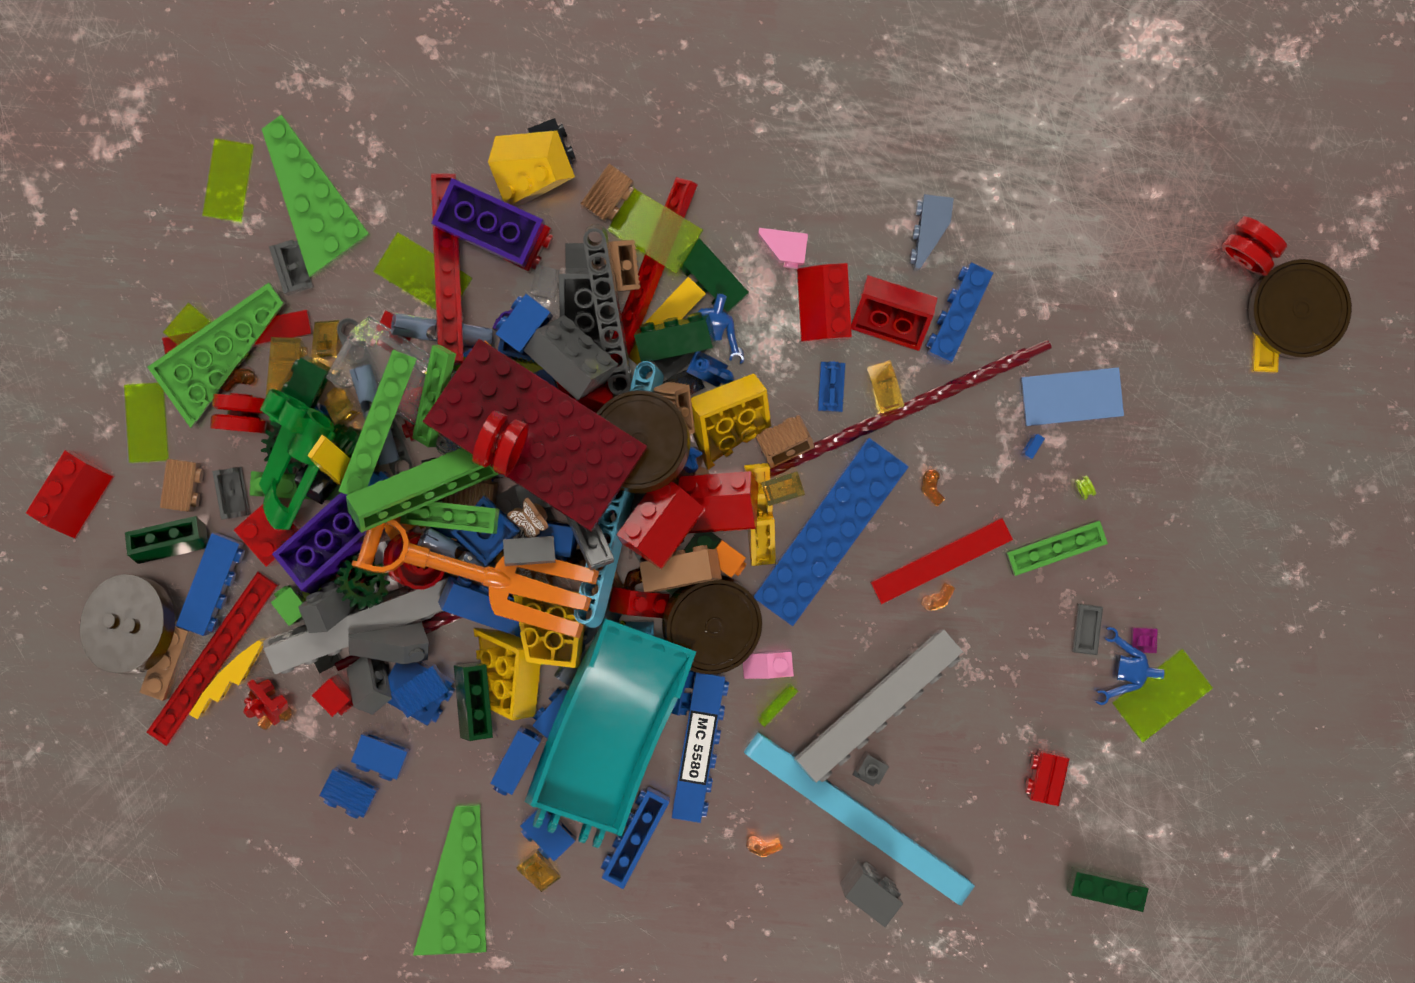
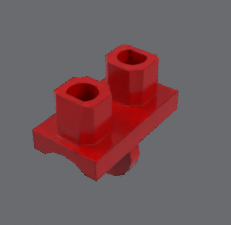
(260, 704)

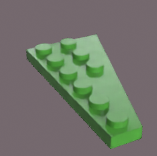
(317, 210)
(211, 355)
(456, 905)

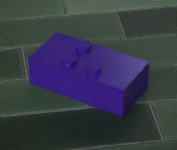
(488, 222)
(321, 546)

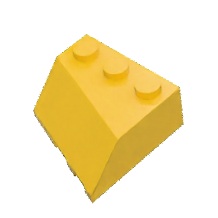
(528, 165)
(729, 417)
(547, 646)
(510, 678)

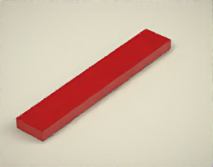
(282, 326)
(941, 560)

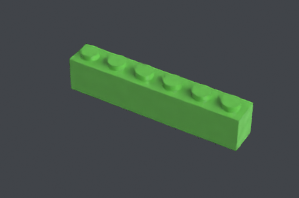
(378, 422)
(415, 488)

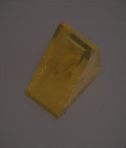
(326, 340)
(886, 387)
(783, 488)
(538, 870)

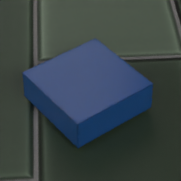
(1032, 446)

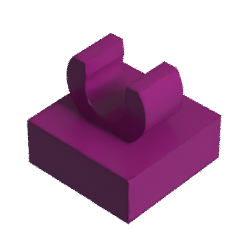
(1144, 639)

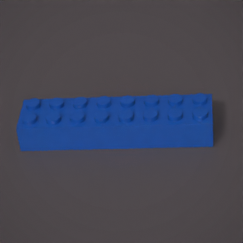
(830, 531)

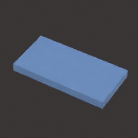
(1072, 396)

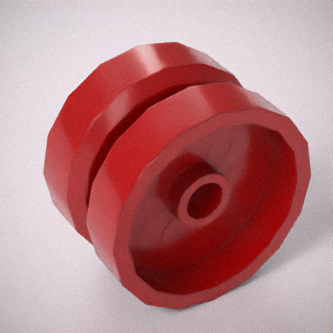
(1254, 246)
(239, 413)
(500, 443)
(409, 574)

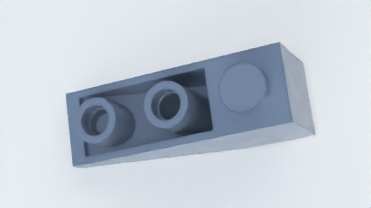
(933, 221)

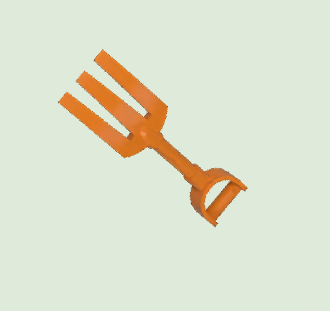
(500, 580)

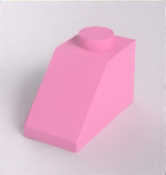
(785, 246)
(768, 665)

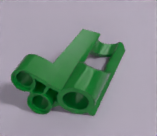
(296, 438)

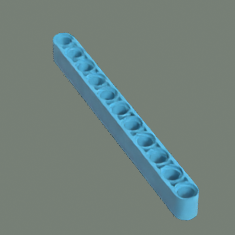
(622, 507)
(861, 820)

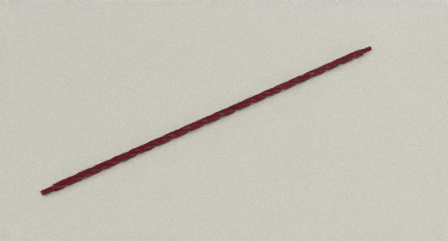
(834, 441)

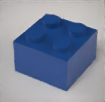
(522, 322)

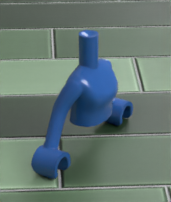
(720, 321)
(1131, 669)

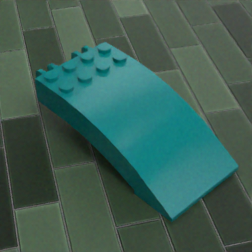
(608, 730)

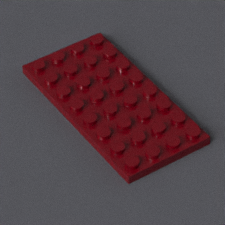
(570, 452)

